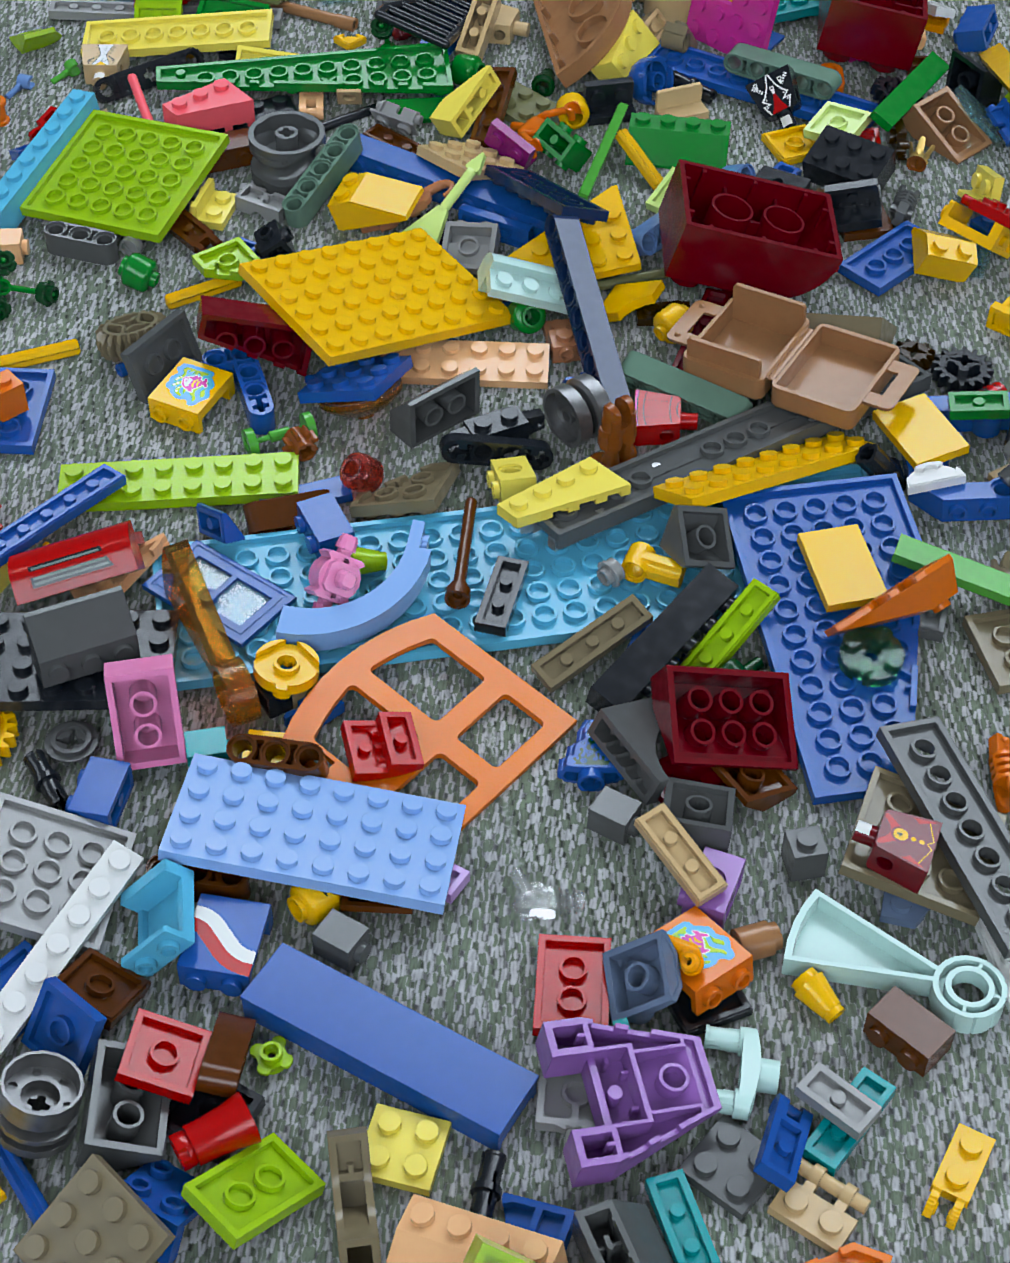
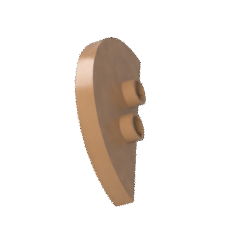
(580, 33)

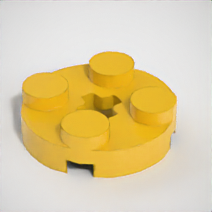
(282, 681)

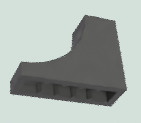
(628, 739)

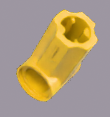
(643, 563)

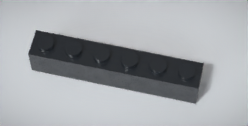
(665, 639)

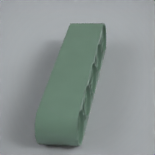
(757, 62)
(322, 176)
(696, 394)

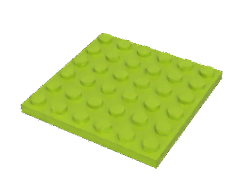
(126, 175)

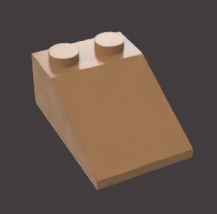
(946, 126)

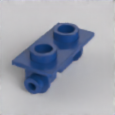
(1001, 118)

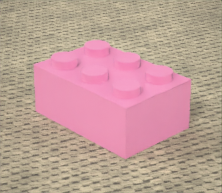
(145, 711)

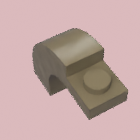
(353, 1196)

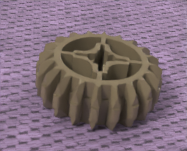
(123, 331)

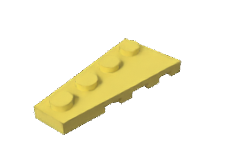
(563, 492)

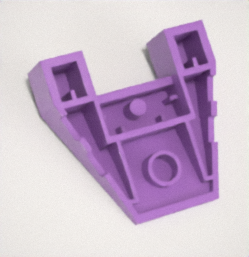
(638, 1087)

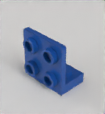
(160, 1188)

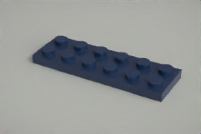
(546, 194)

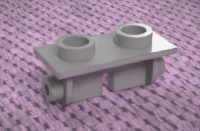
(387, 115)

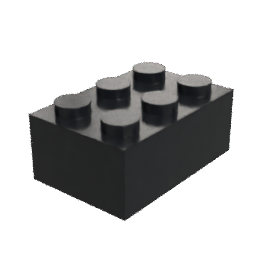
(847, 158)

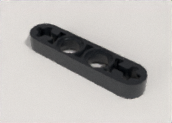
(497, 447)

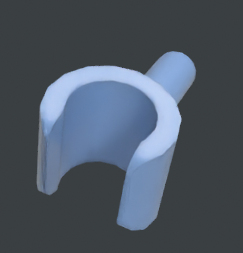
(22, 82)

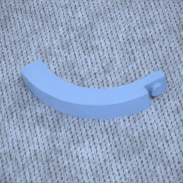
(367, 615)

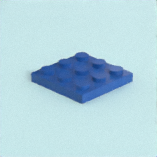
(356, 380)

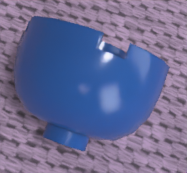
(650, 76)

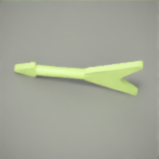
(435, 219)

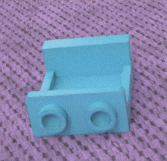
(164, 916)

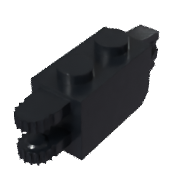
(504, 423)

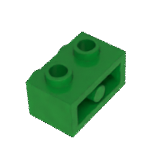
(559, 143)

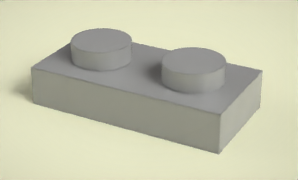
(838, 1101)

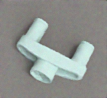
(755, 1073)

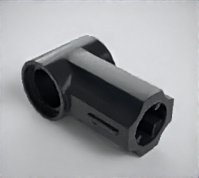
(877, 462)

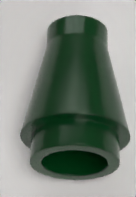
(544, 82)

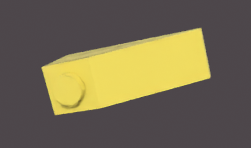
(465, 103)

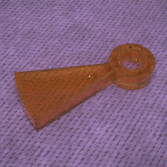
(197, 612)

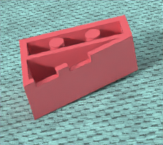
(211, 107)

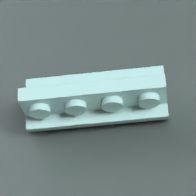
(520, 282)

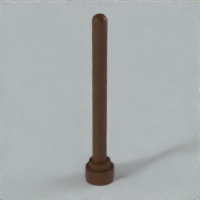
(458, 592)

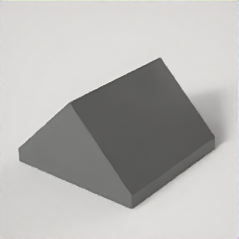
(699, 537)

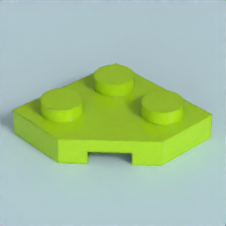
(224, 259)

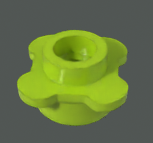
(270, 1066)

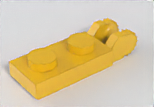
(959, 1172)

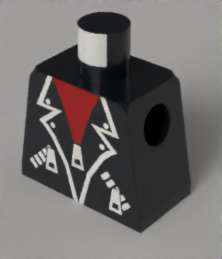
(777, 96)

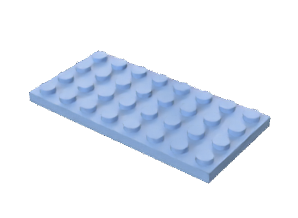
(314, 833)

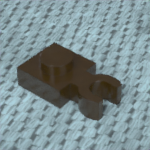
(898, 141)

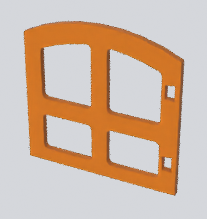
(440, 736)

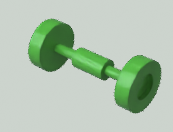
(251, 442)

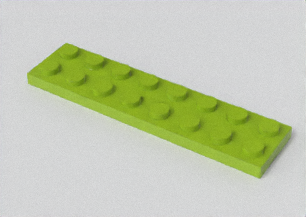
(194, 480)

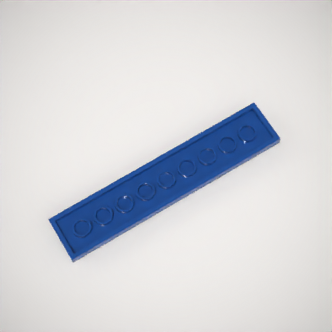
(711, 72)

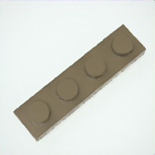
(591, 643)

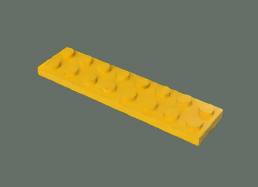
(759, 473)

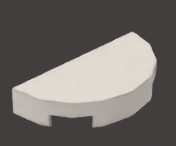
(933, 476)

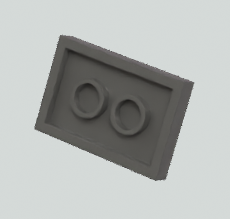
(159, 352)

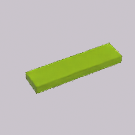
(734, 626)

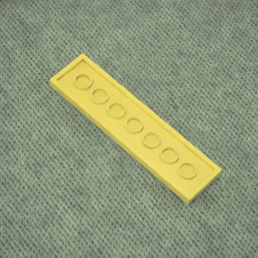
(178, 32)

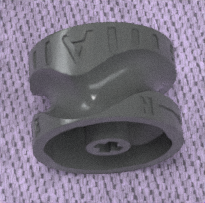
(283, 148)

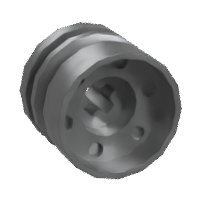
(39, 1104)

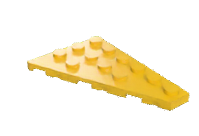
(608, 243)

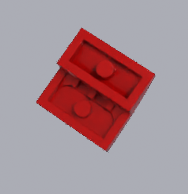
(381, 746)

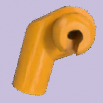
(689, 956)

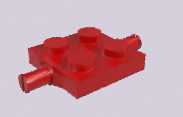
(989, 208)

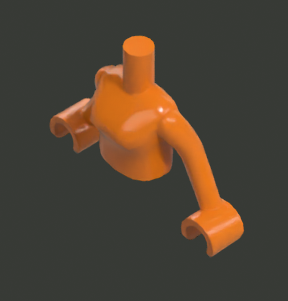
(530, 127)

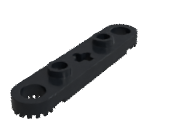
(119, 83)

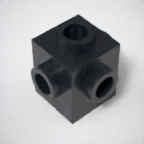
(273, 240)

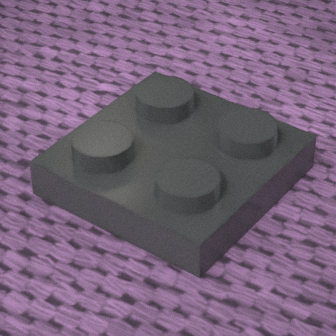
(724, 1167)

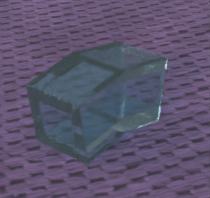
(983, 257)

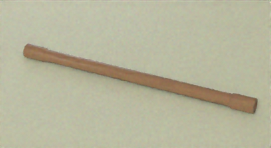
(337, 20)

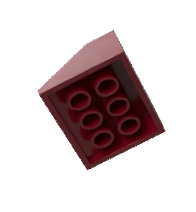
(725, 717)

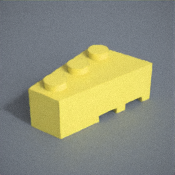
(633, 44)

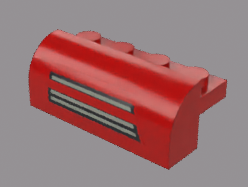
(75, 562)

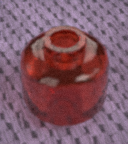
(361, 472)

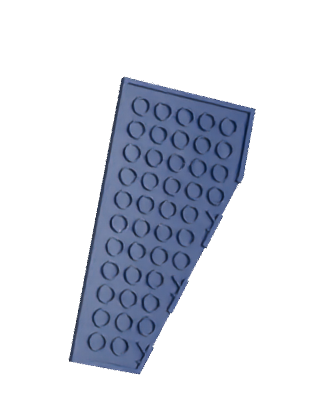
(831, 713)

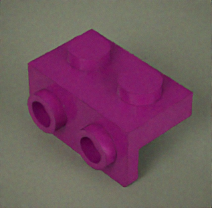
(509, 143)

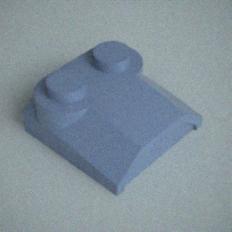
(642, 977)

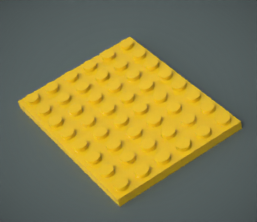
(374, 295)

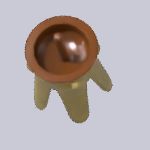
(918, 160)

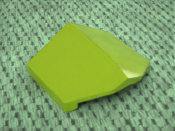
(35, 39)

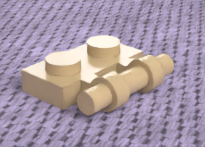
(812, 1215)

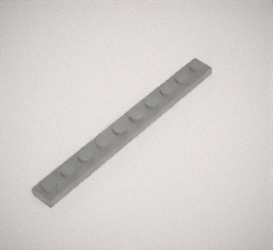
(109, 10)

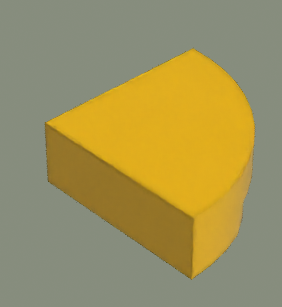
(350, 42)

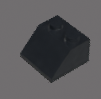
(974, 78)

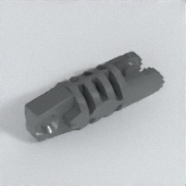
(903, 205)

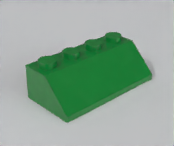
(674, 138)

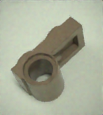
(677, 37)

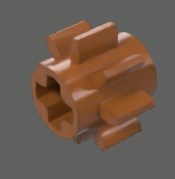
(301, 442)

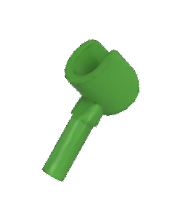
(70, 70)

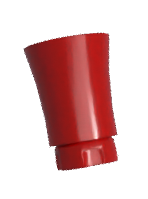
(215, 1134)

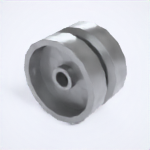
(575, 409)

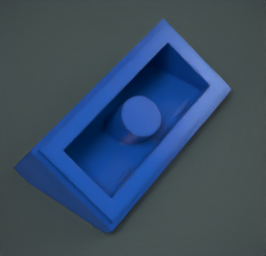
(217, 524)

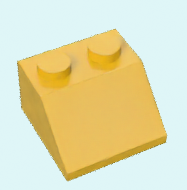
(943, 255)

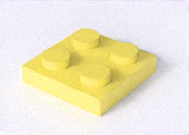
(406, 1148)

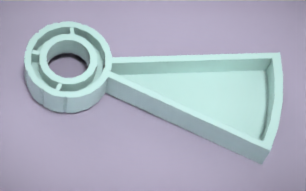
(862, 955)

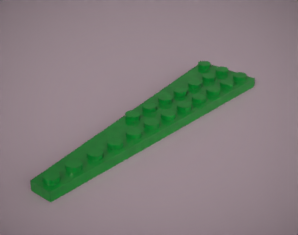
(373, 70)

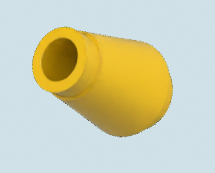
(818, 995)

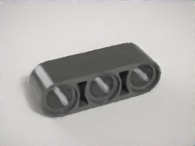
(81, 243)

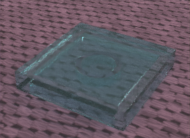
(977, 113)

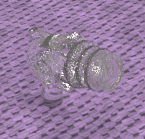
(540, 901)

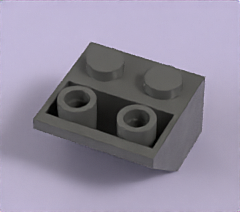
(618, 1234)

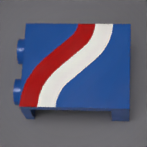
(225, 944)

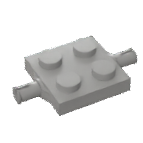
(562, 1105)

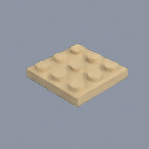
(455, 155)

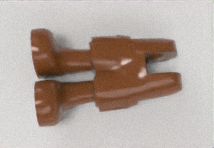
(617, 432)

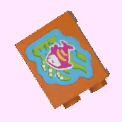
(726, 965)

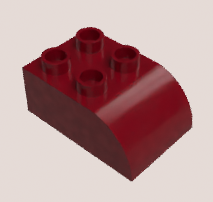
(872, 31)
(746, 231)

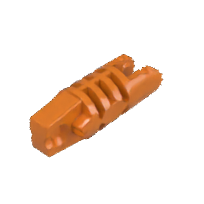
(1000, 770)

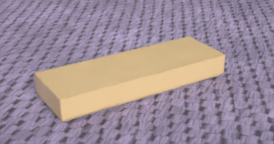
(680, 854)

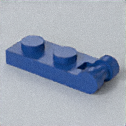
(783, 1143)

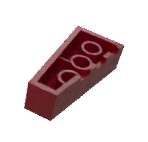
(252, 329)

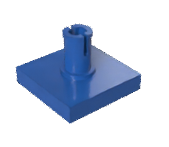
(64, 1024)

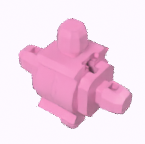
(335, 574)

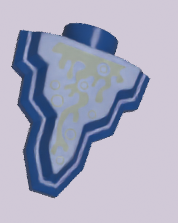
(587, 763)

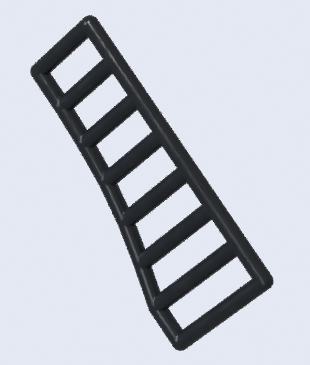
(430, 20)

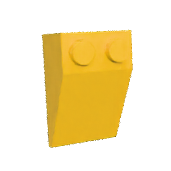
(372, 201)

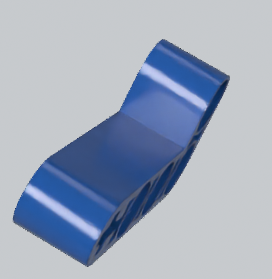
(250, 386)

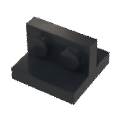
(604, 97)
(856, 204)

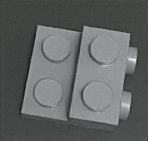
(471, 242)

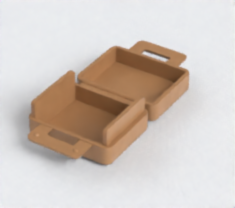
(767, 343)

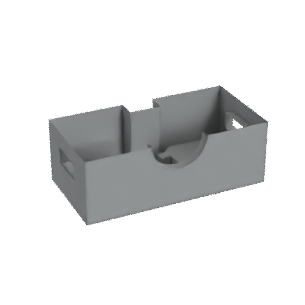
(256, 199)

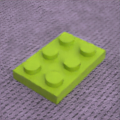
(253, 1190)

